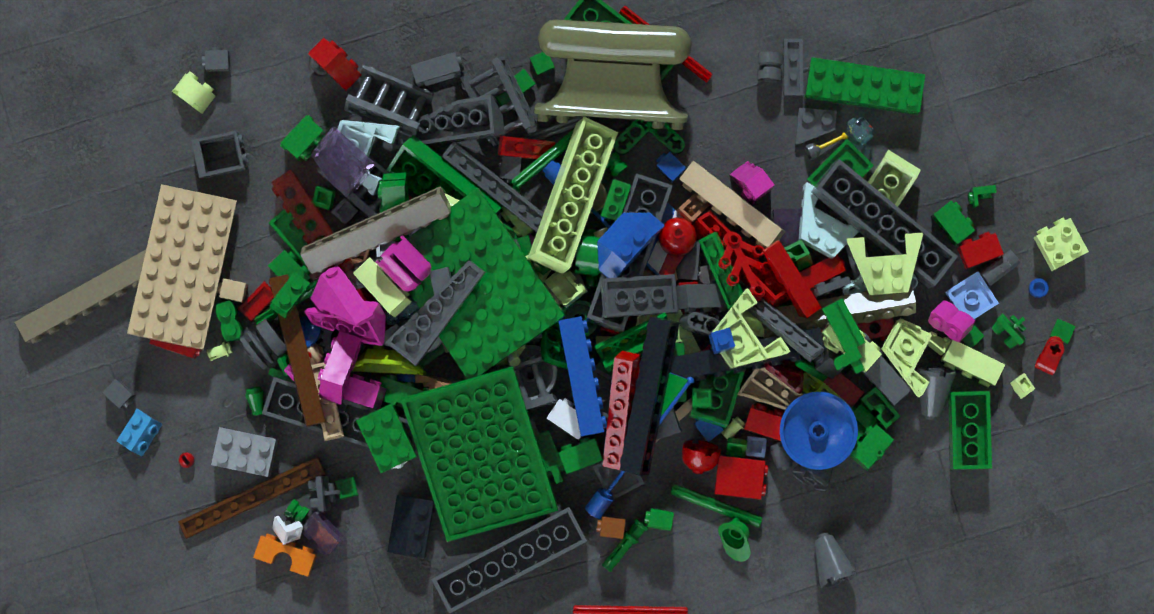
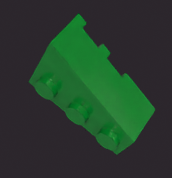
(398, 390)

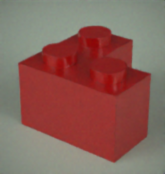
(334, 62)

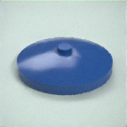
(818, 430)

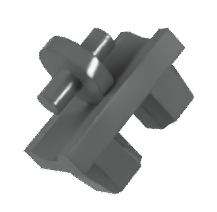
(325, 493)

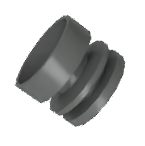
(264, 344)

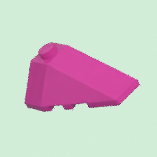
(340, 298)
(371, 332)

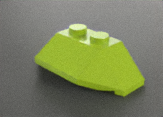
(385, 361)

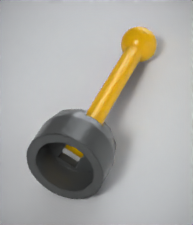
(813, 150)

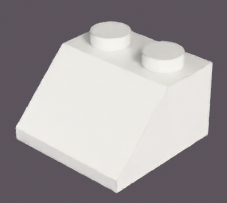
(565, 417)

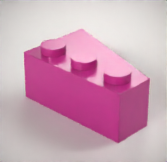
(752, 182)
(338, 366)

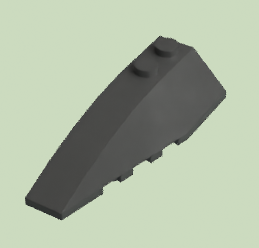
(458, 122)

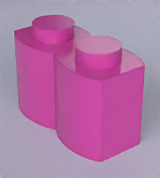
(951, 321)

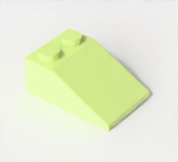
(894, 177)

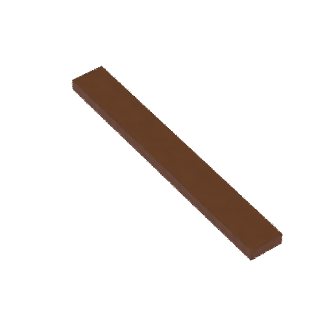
(299, 360)
(251, 497)

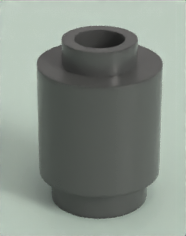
(780, 456)

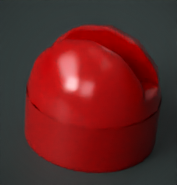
(189, 457)

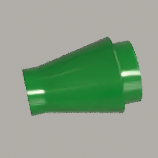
(255, 399)

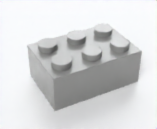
(244, 452)

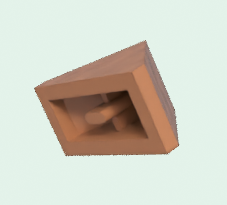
(692, 208)

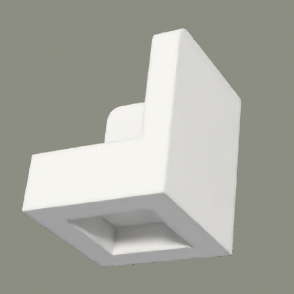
(287, 531)

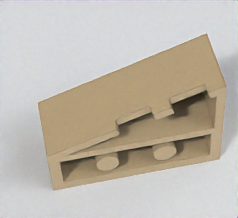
(768, 389)

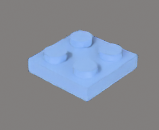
(972, 296)

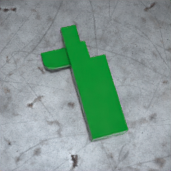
(847, 335)

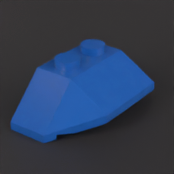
(625, 241)

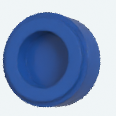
(1038, 288)

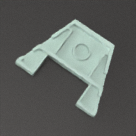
(363, 135)
(820, 229)

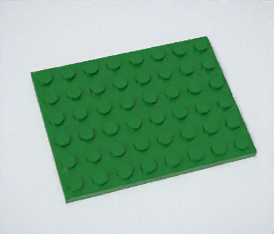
(508, 301)
(479, 454)

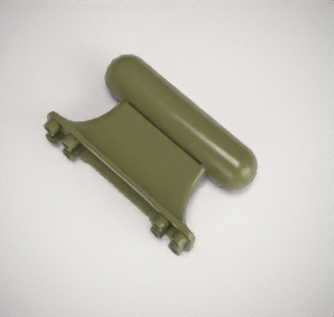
(613, 70)

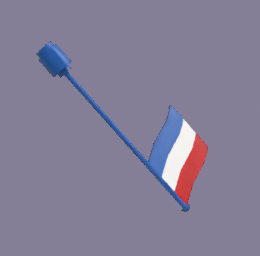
(659, 261)

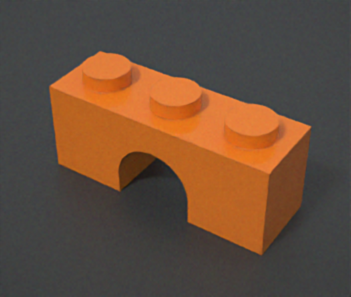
(270, 547)

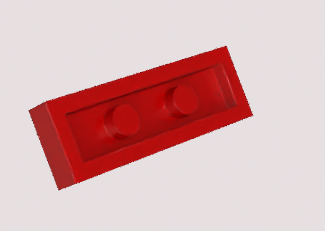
(523, 147)

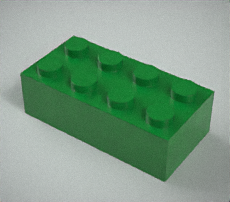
(723, 398)
(970, 430)

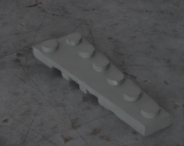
(426, 325)

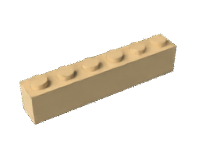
(731, 204)

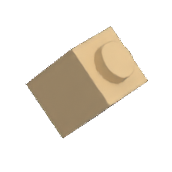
(232, 290)

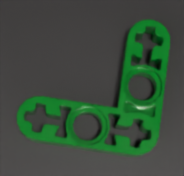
(653, 131)
(553, 347)

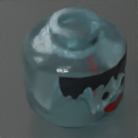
(859, 131)

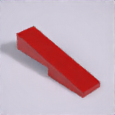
(790, 277)

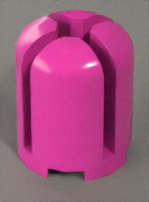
(404, 265)

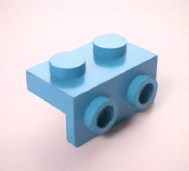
(139, 432)

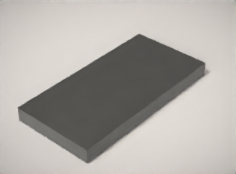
(639, 295)

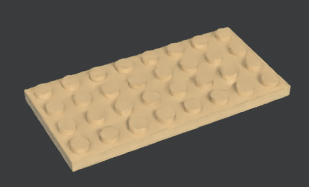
(182, 267)

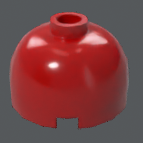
(677, 237)
(700, 456)

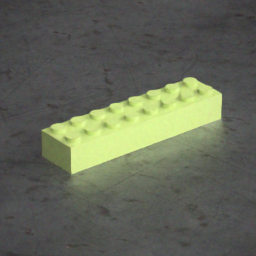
(572, 195)

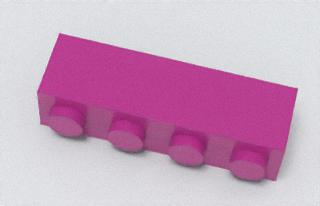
(363, 392)

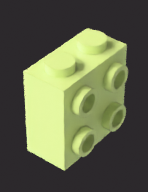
(1060, 243)

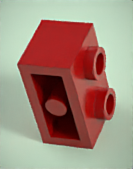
(980, 250)
(764, 421)

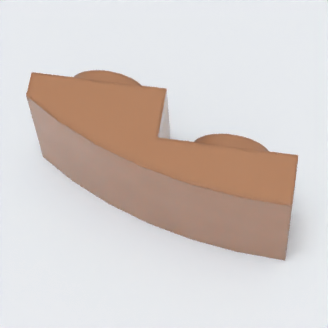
(431, 381)

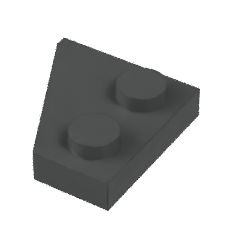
(814, 123)

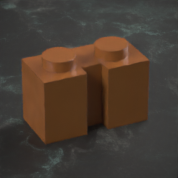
(611, 527)

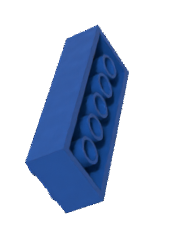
(581, 376)

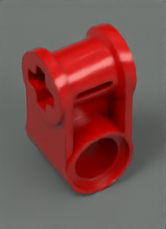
(1048, 358)

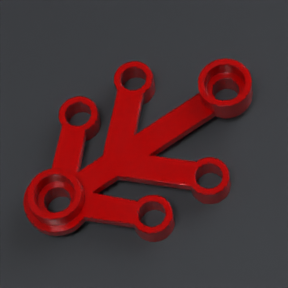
(743, 262)

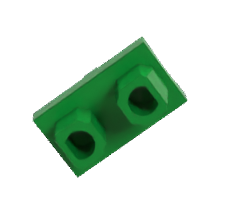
(1015, 336)

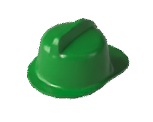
(735, 539)

